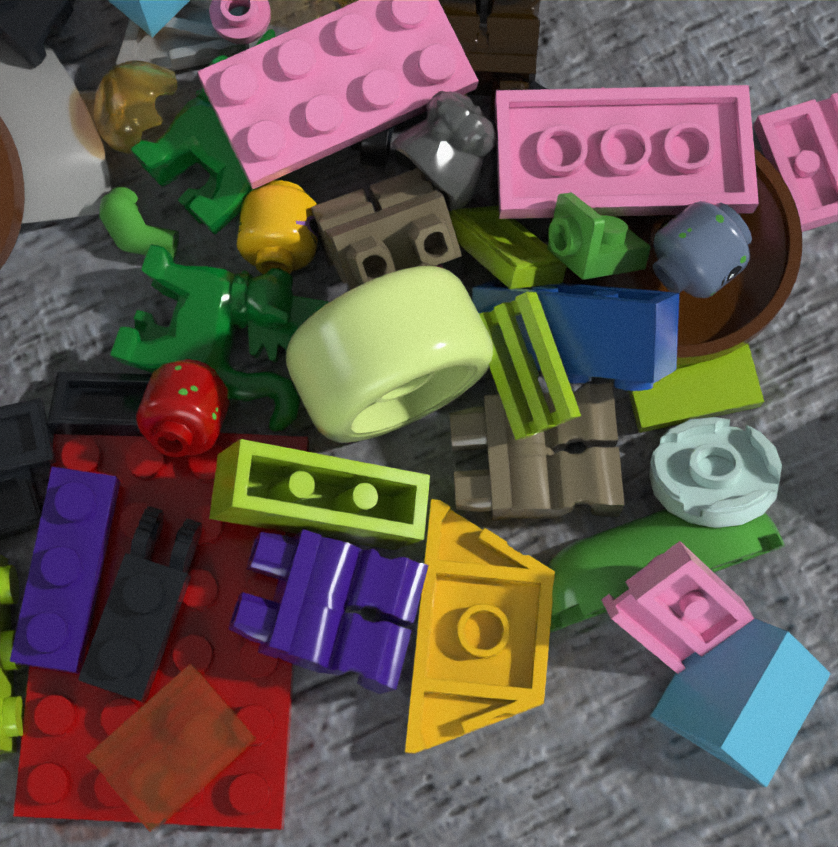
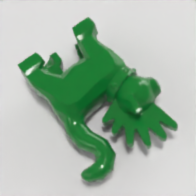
(199, 139)
(205, 325)

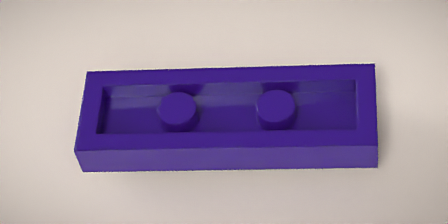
(65, 570)

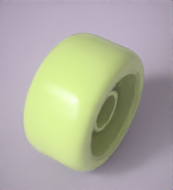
(388, 353)

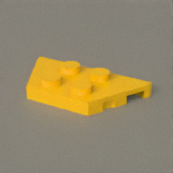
(477, 632)

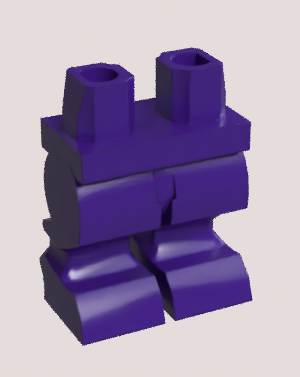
(314, 590)

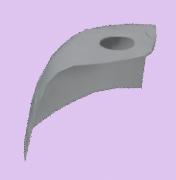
(54, 138)

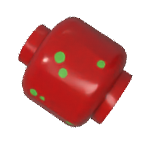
(183, 408)

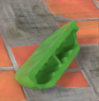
(605, 560)

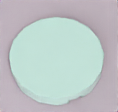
(715, 472)

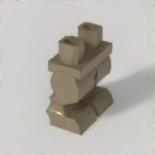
(403, 233)
(534, 474)

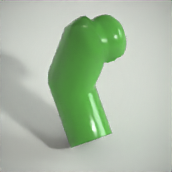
(127, 228)

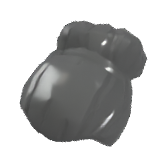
(448, 146)

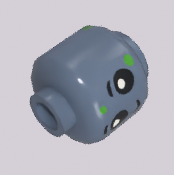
(701, 249)

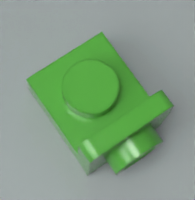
(593, 242)

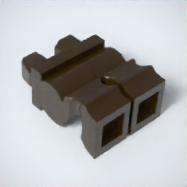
(503, 48)

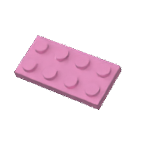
(334, 83)
(625, 149)

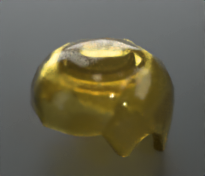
(127, 102)

